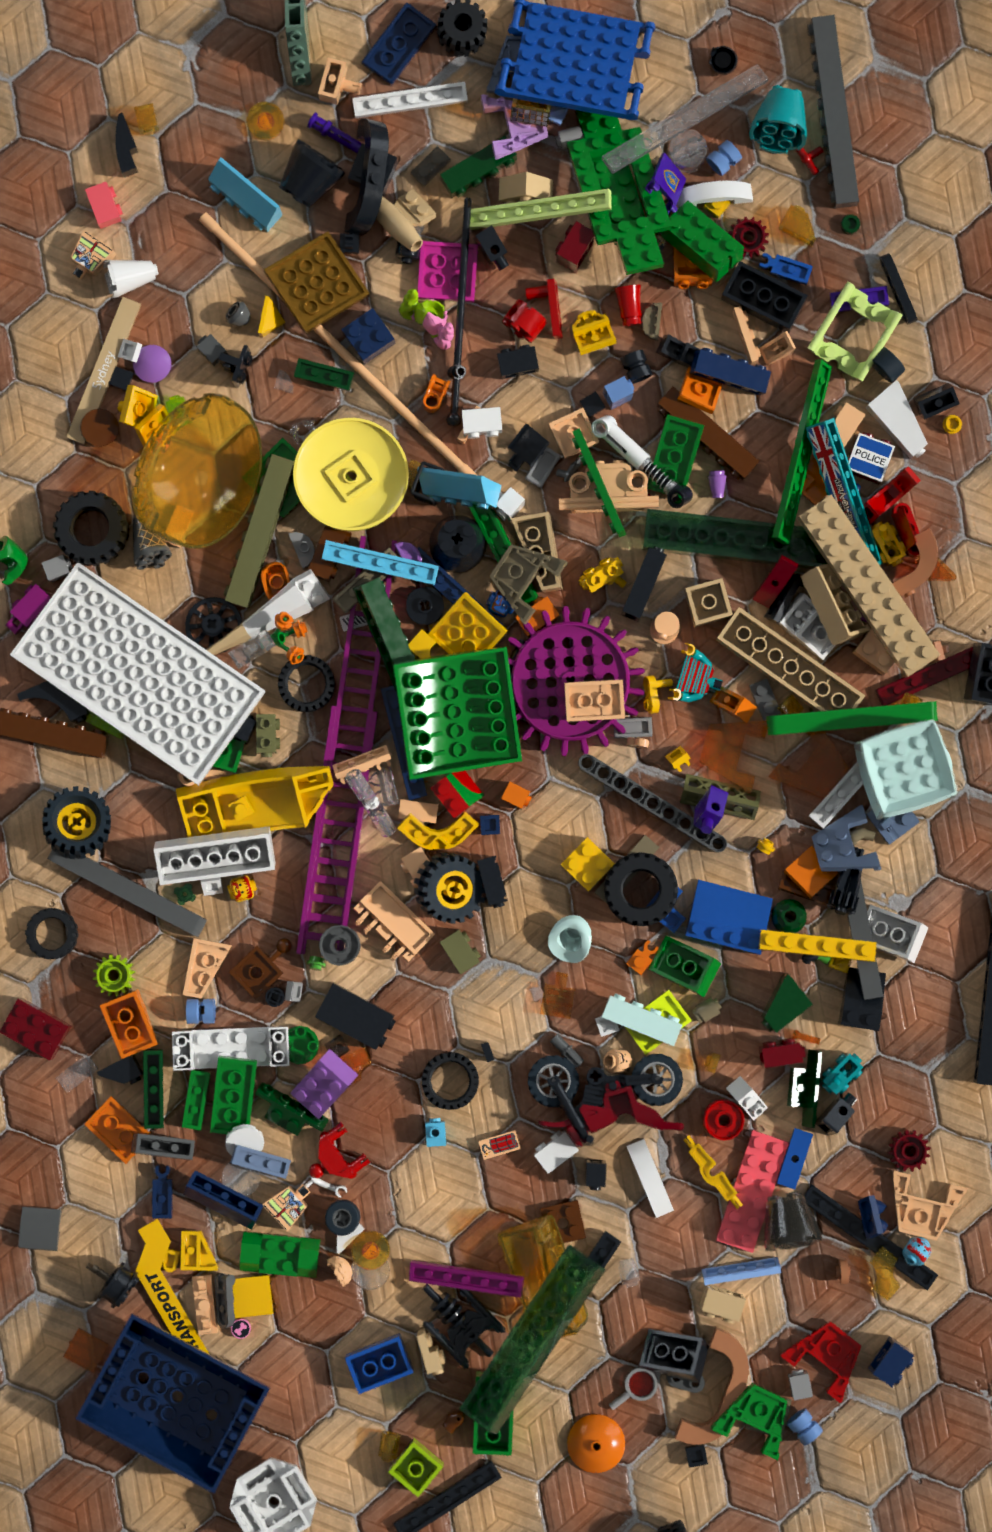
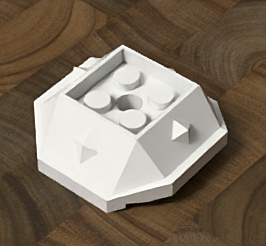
(273, 1479)

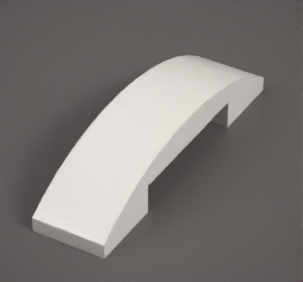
(715, 192)
(650, 1178)

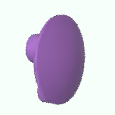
(152, 364)

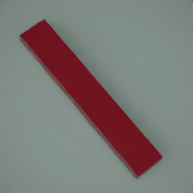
(925, 677)

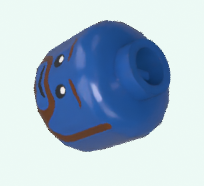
(499, 604)

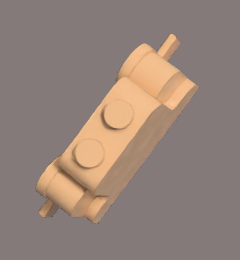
(626, 489)

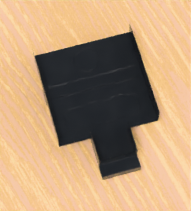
(527, 446)

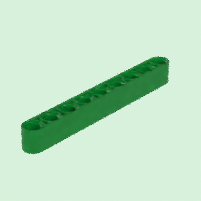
(851, 718)

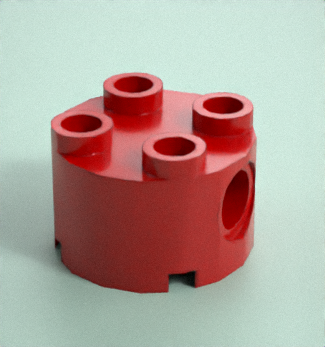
(525, 321)

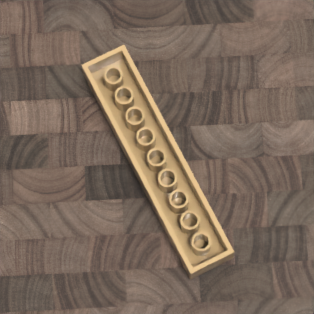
(868, 586)

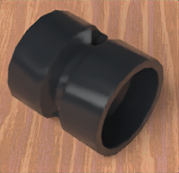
(636, 366)

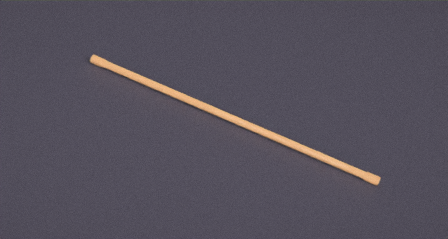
(214, 228)

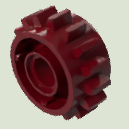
(755, 230)
(899, 1145)

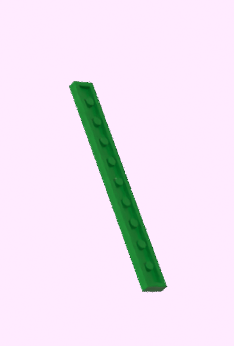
(801, 453)

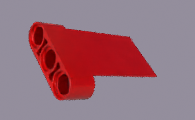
(905, 527)

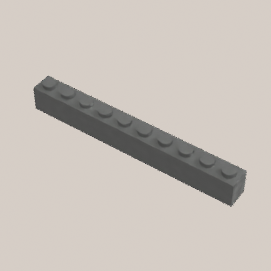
(834, 111)

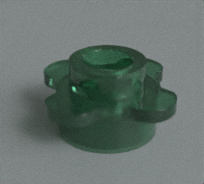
(181, 898)

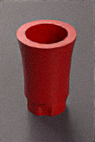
(629, 304)

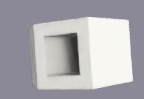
(746, 1098)

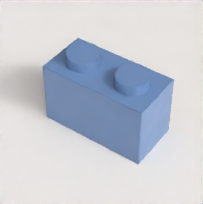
(618, 392)

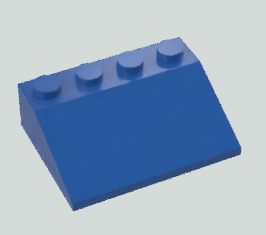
(728, 916)

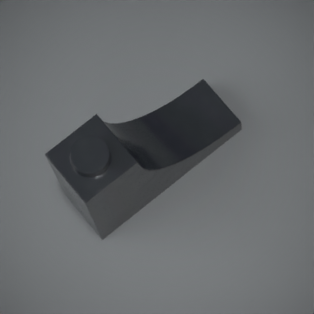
(47, 691)

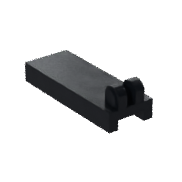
(784, 598)

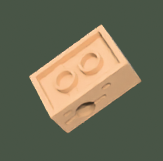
(594, 700)

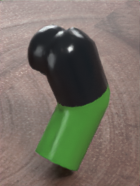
(808, 958)

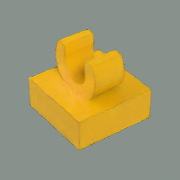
(678, 757)

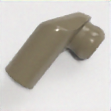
(861, 833)

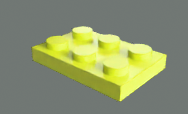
(668, 1006)

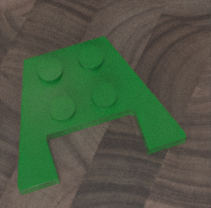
(759, 1409)

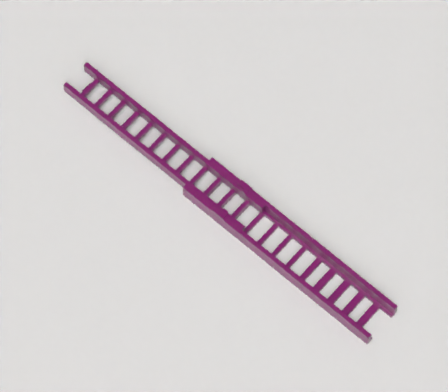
(329, 758)

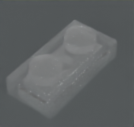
(77, 1073)

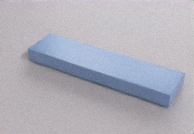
(741, 1271)

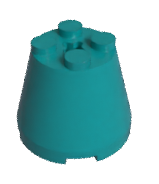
(780, 121)

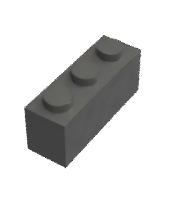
(163, 1146)

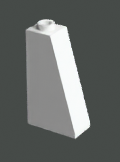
(898, 420)

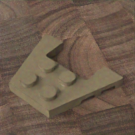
(516, 573)

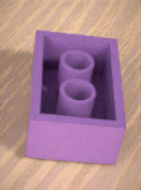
(324, 1084)

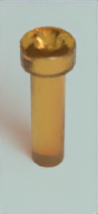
(796, 1034)

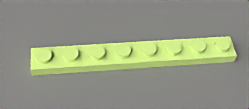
(541, 209)

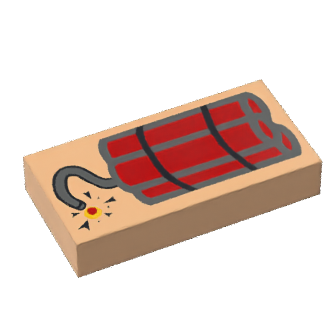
(499, 1144)

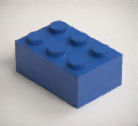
(379, 1363)

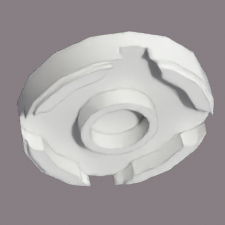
(244, 1136)

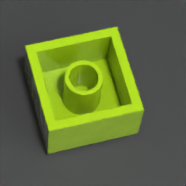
(416, 1467)

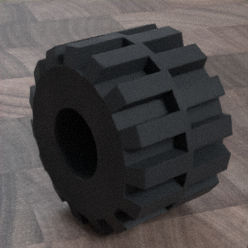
(462, 17)

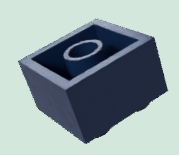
(368, 336)
(891, 1362)

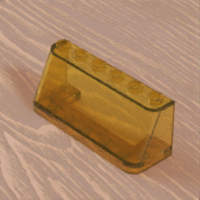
(532, 1252)

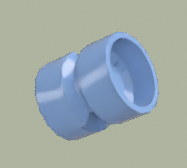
(723, 158)
(193, 1011)
(806, 1429)

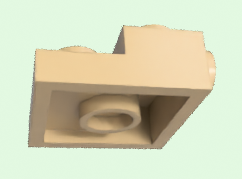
(432, 1356)

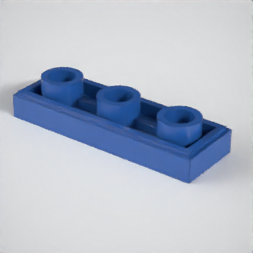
(791, 1170)

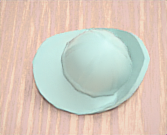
(570, 939)

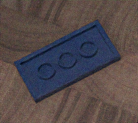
(399, 44)

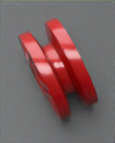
(734, 1124)

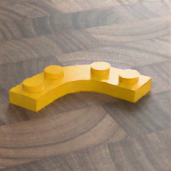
(438, 839)

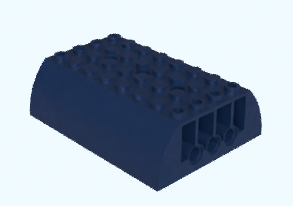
(167, 1429)

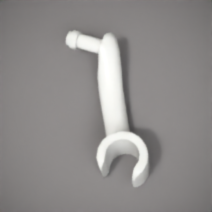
(326, 1185)

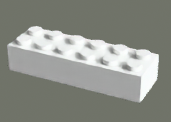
(214, 855)

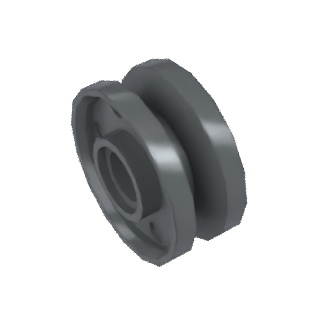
(328, 941)

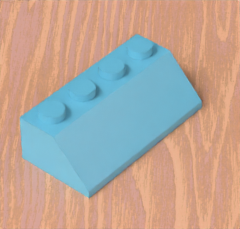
(244, 195)
(459, 487)

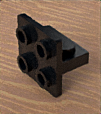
(237, 365)

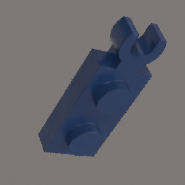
(162, 1195)

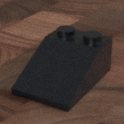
(856, 1010)
(674, 1355)

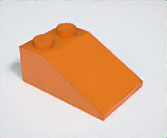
(129, 1023)

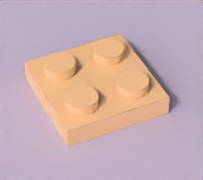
(563, 434)

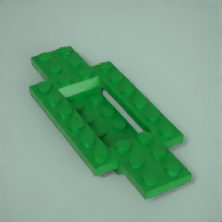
(626, 221)

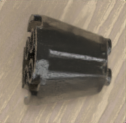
(789, 1223)

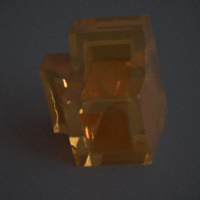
(357, 1061)

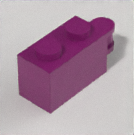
(28, 608)

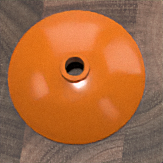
(592, 1430)

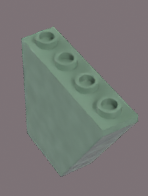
(298, 41)

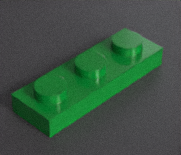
(196, 1100)

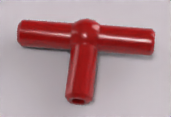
(806, 158)

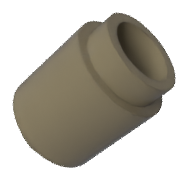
(707, 1010)

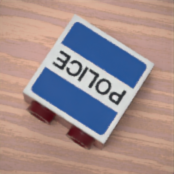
(870, 457)

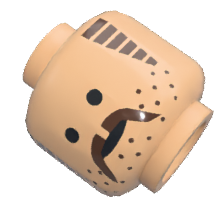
(617, 1061)

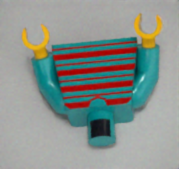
(695, 677)

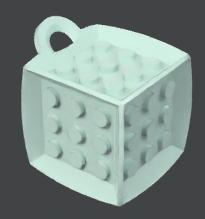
(905, 769)

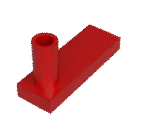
(551, 291)

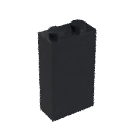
(644, 583)
(355, 1016)

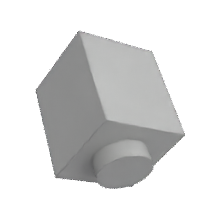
(57, 568)
(800, 1384)

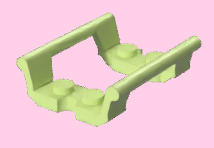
(875, 313)

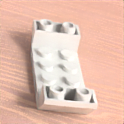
(202, 1047)

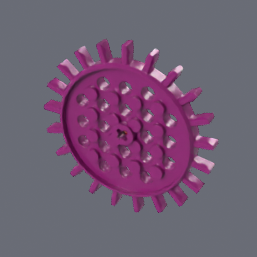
(534, 649)

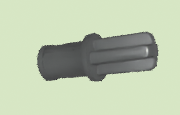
(566, 1050)

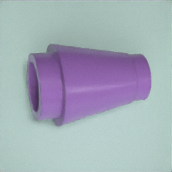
(717, 483)

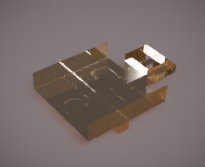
(558, 998)

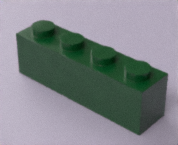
(474, 170)
(153, 1088)

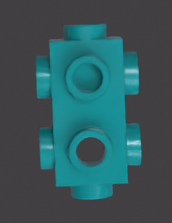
(837, 1078)

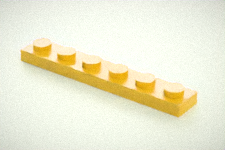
(817, 946)

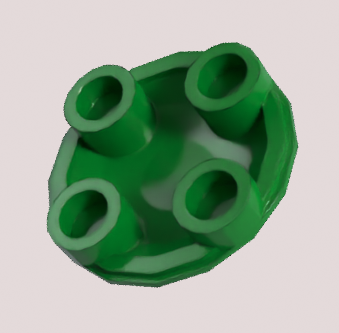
(302, 1045)

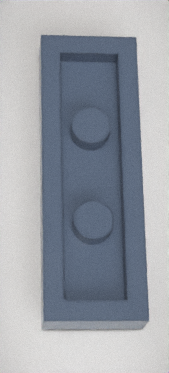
(260, 1161)

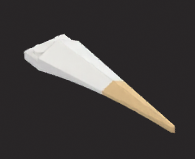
(295, 598)

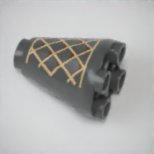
(148, 548)

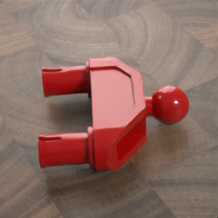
(332, 1159)

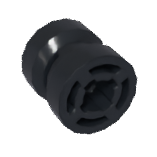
(275, 994)

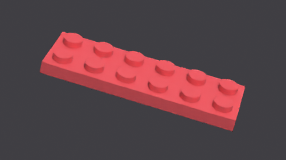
(753, 1185)

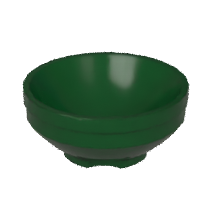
(778, 916)

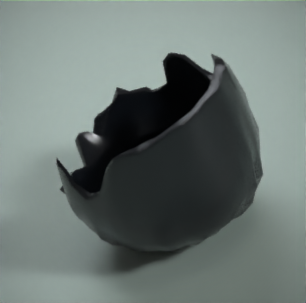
(723, 60)

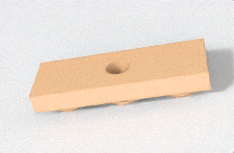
(746, 335)

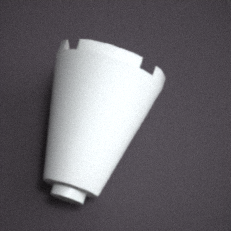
(128, 275)

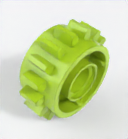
(106, 982)

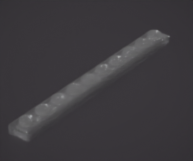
(684, 119)

